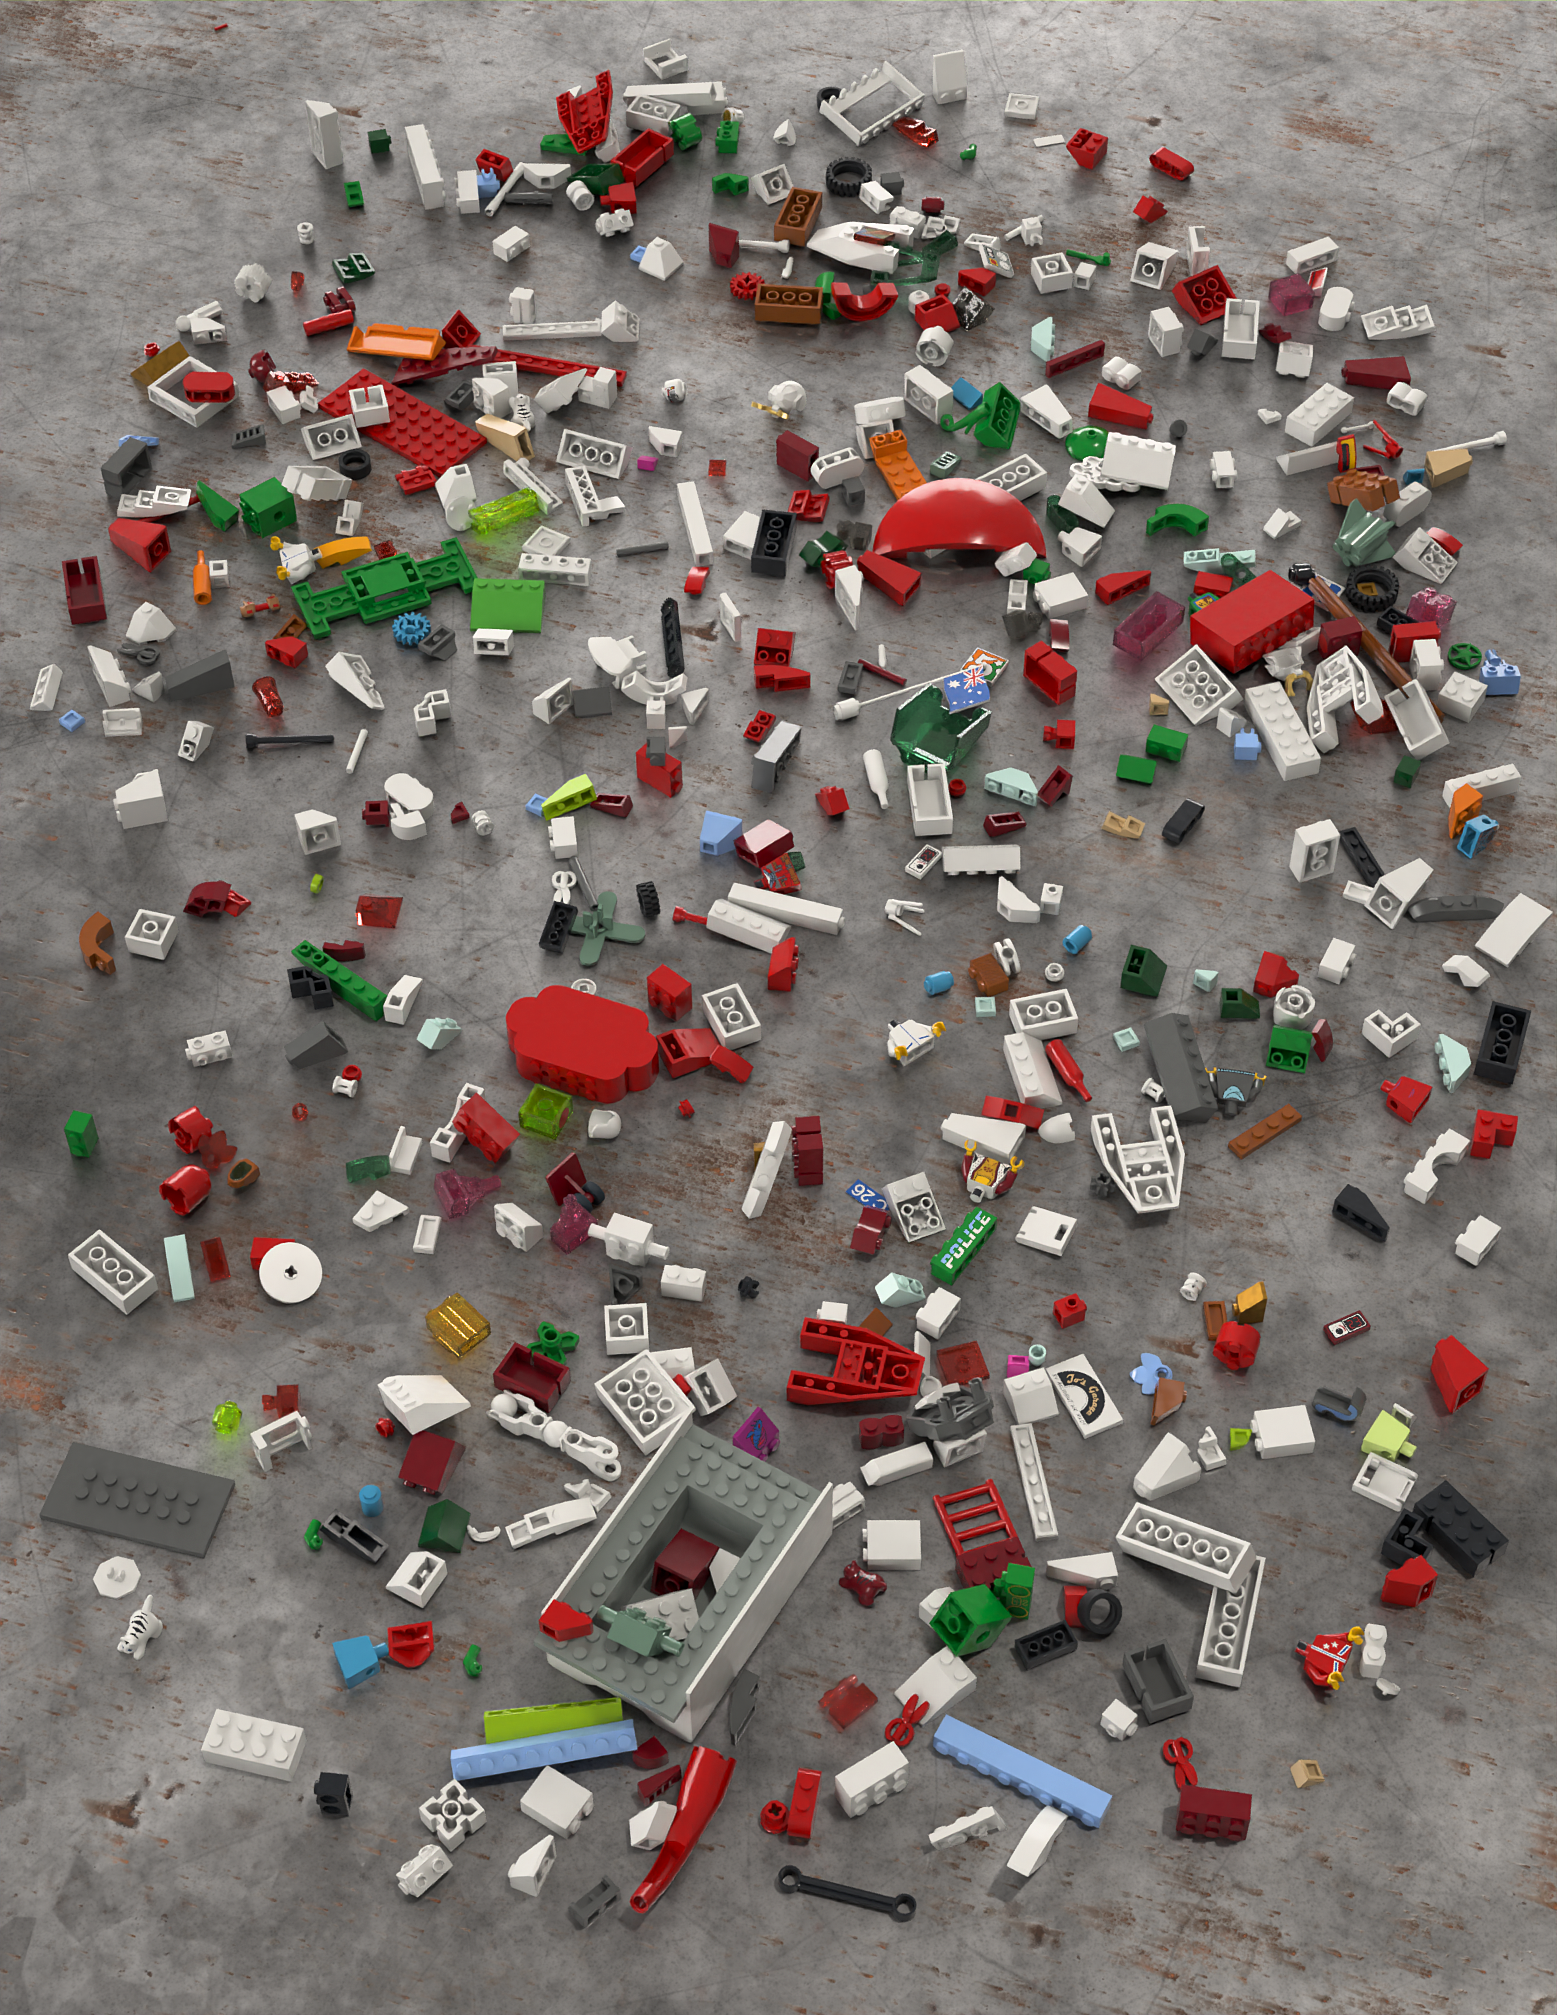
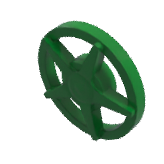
(1464, 656)

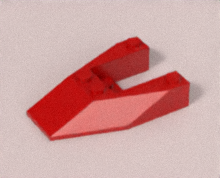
(865, 1366)

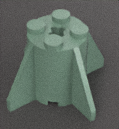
(1363, 537)

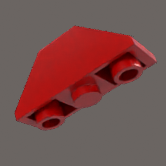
(1012, 1111)

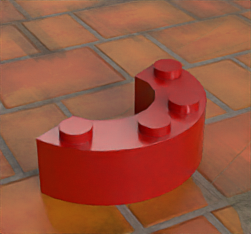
(865, 306)

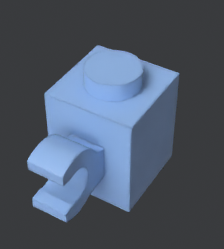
(487, 184)
(1246, 745)

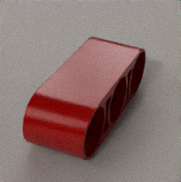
(1171, 163)

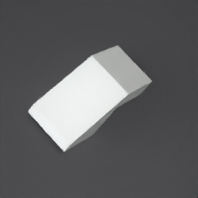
(351, 518)
(1468, 969)

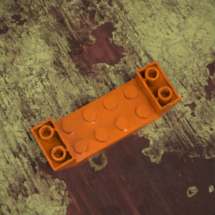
(896, 463)

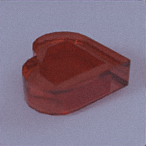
(297, 280)

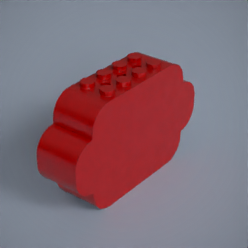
(582, 1044)

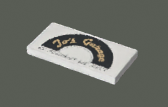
(1084, 1396)

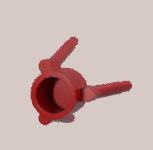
(1392, 448)

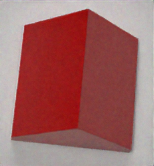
(459, 332)

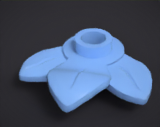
(1149, 1372)

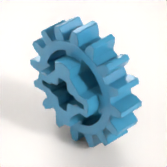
(411, 628)

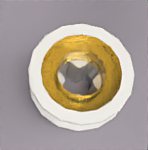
(732, 115)

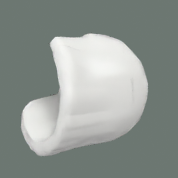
(604, 1124)

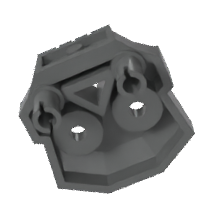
(955, 1415)

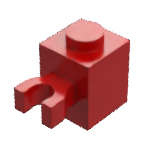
(1063, 733)

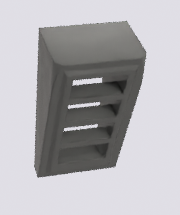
(252, 437)

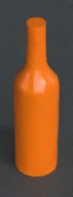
(201, 581)

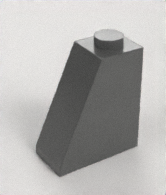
(315, 1046)

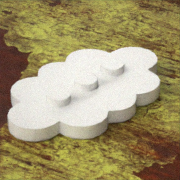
(1091, 470)

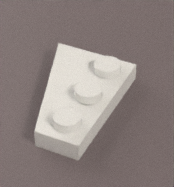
(974, 1825)

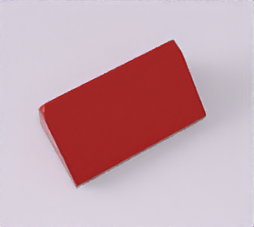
(236, 903)

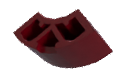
(207, 898)
(871, 1229)

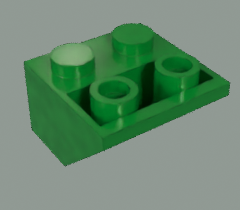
(1289, 1048)

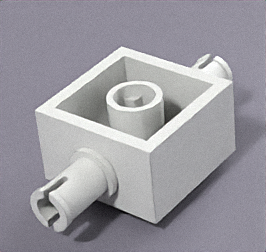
(629, 1240)

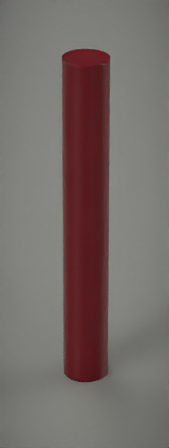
(878, 670)

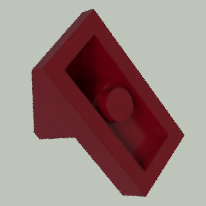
(1056, 784)

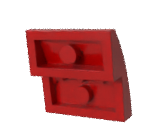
(809, 506)

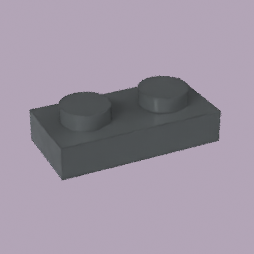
(850, 677)

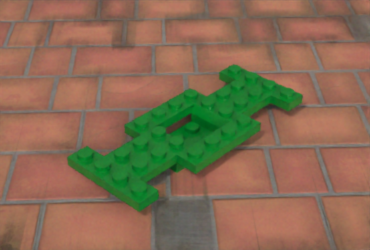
(381, 578)

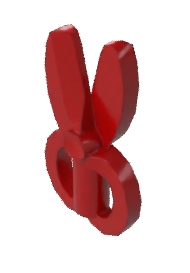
(909, 1718)
(1183, 1766)

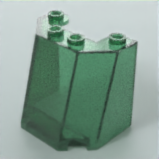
(930, 734)

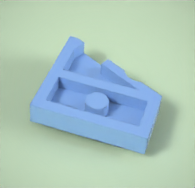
(149, 440)

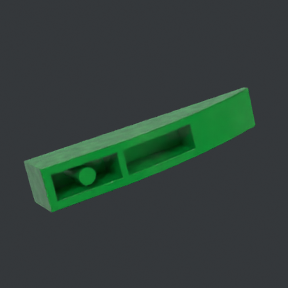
(343, 981)

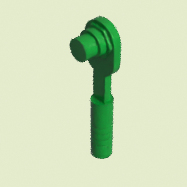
(1101, 260)

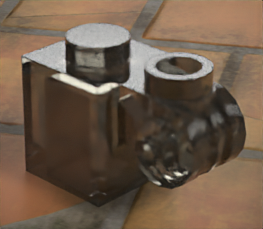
(859, 534)
(1019, 623)

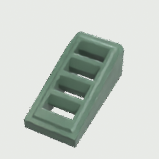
(944, 464)

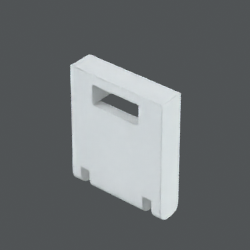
(1042, 1228)
(1389, 1484)

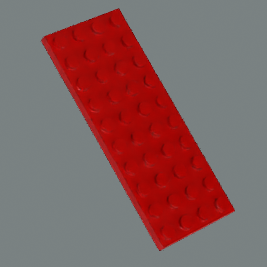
(414, 427)

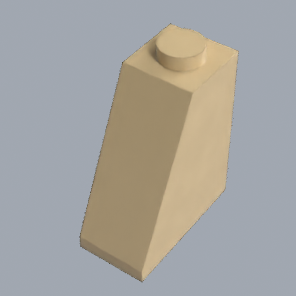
(1446, 465)

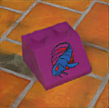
(757, 1435)

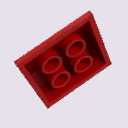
(1204, 294)

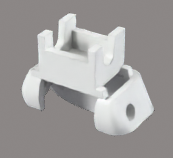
(617, 657)

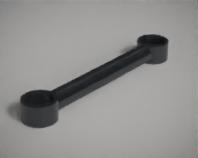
(847, 1893)

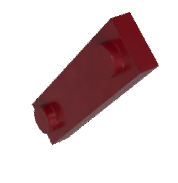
(1074, 359)

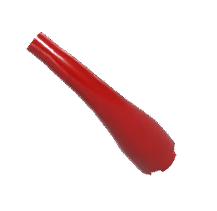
(697, 1802)

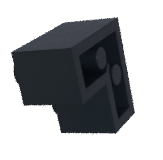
(1403, 1540)

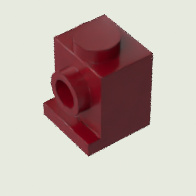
(376, 812)

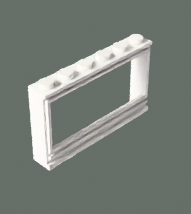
(862, 91)

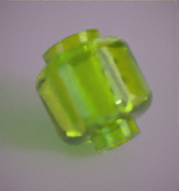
(227, 1417)

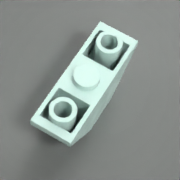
(1043, 339)
(1012, 784)
(1453, 1061)

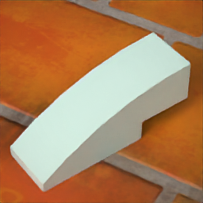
(179, 1268)

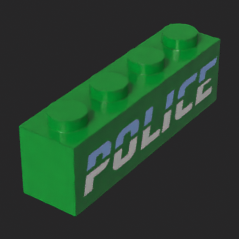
(963, 1245)

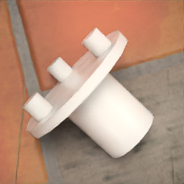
(457, 513)

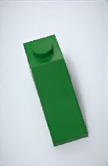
(218, 509)

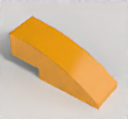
(343, 550)

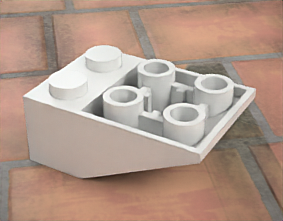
(559, 391)
(1425, 557)
(914, 1207)

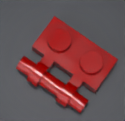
(416, 479)

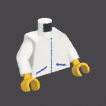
(295, 559)
(911, 1039)

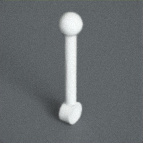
(1371, 425)

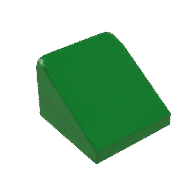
(831, 310)

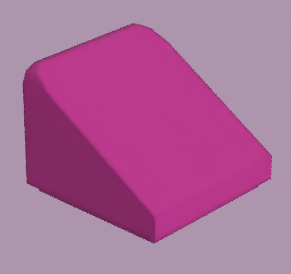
(647, 463)
(1017, 1365)

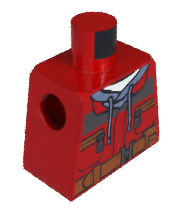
(779, 876)

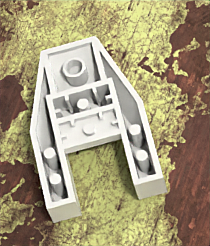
(839, 244)
(1334, 684)
(1147, 1170)

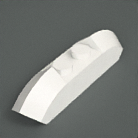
(766, 1169)

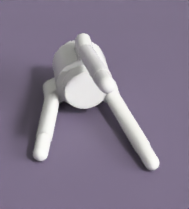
(896, 908)

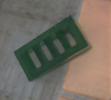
(942, 239)

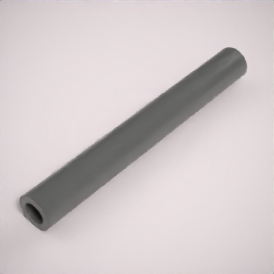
(583, 882)

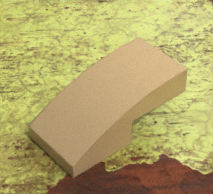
(1127, 827)

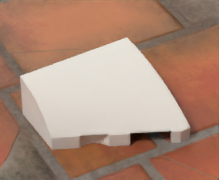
(937, 226)

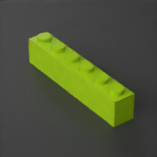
(546, 1719)

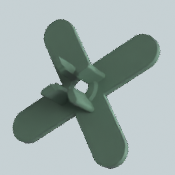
(596, 937)

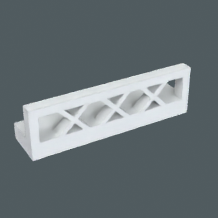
(528, 479)
(581, 504)

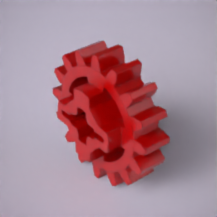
(745, 285)

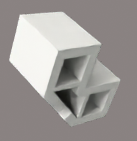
(434, 707)

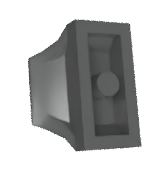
(461, 395)
(439, 643)

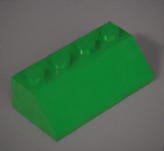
(1000, 425)

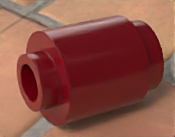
(932, 204)

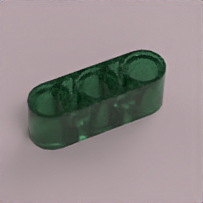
(1061, 517)
(1235, 568)

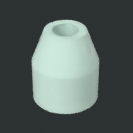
(1037, 1355)

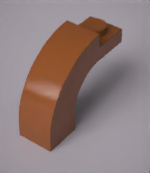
(91, 936)

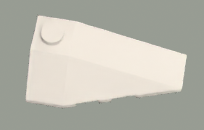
(353, 675)

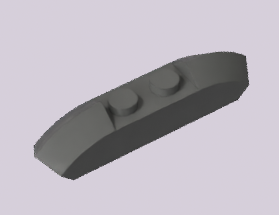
(1455, 908)

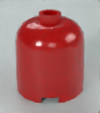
(186, 1188)

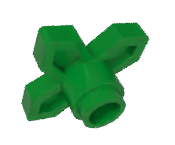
(553, 1344)

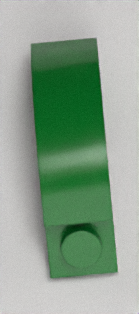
(1178, 515)

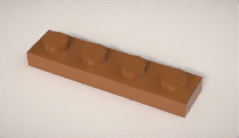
(1264, 1131)

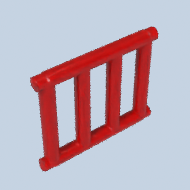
(997, 1504)

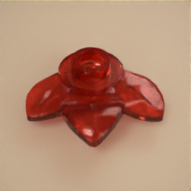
(216, 1146)

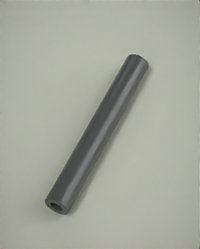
(643, 548)

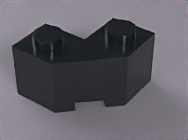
(306, 983)

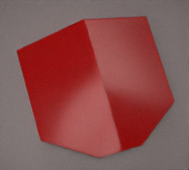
(411, 1643)

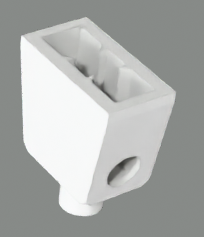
(1080, 545)

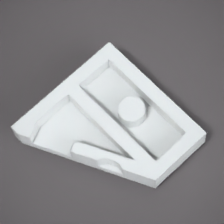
(378, 1211)

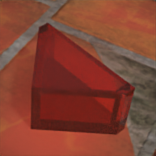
(215, 1259)

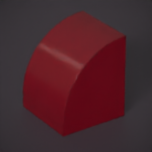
(650, 1754)

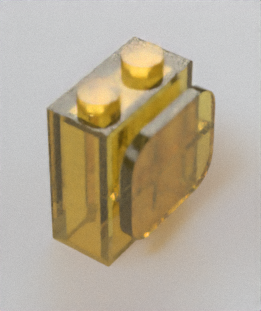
(457, 1325)

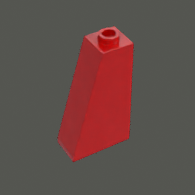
(1119, 408)
(889, 576)

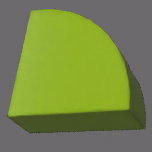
(1239, 1438)

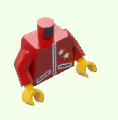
(1328, 1656)

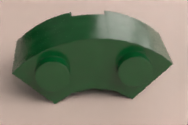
(827, 543)

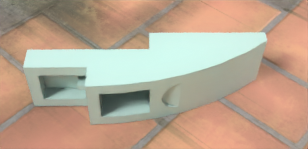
(1209, 560)

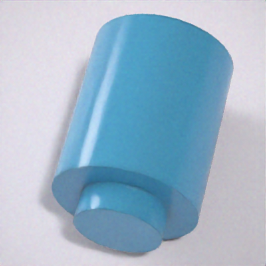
(1077, 939)
(371, 1500)

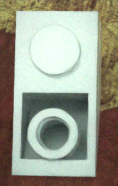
(438, 1032)
(899, 1290)

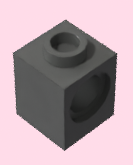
(853, 491)

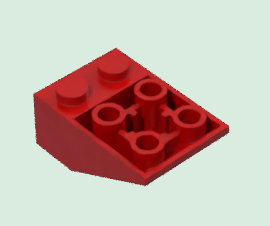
(686, 1049)

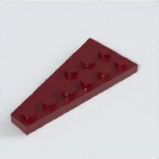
(446, 360)

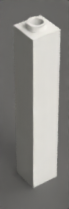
(683, 94)
(695, 524)
(788, 908)

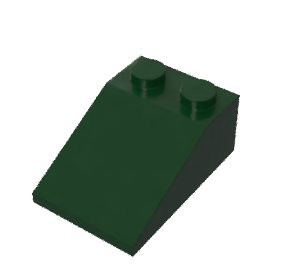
(598, 177)

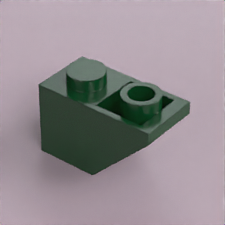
(1238, 1004)

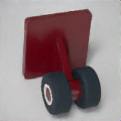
(568, 1179)

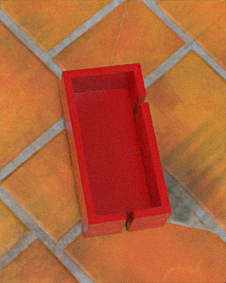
(644, 156)

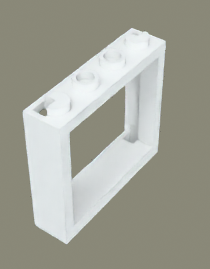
(193, 416)

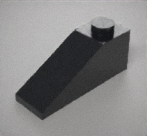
(1359, 1210)

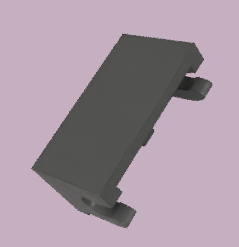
(595, 1902)

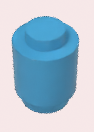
(938, 982)

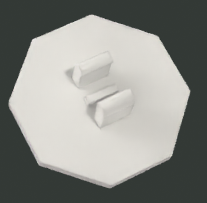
(117, 1577)

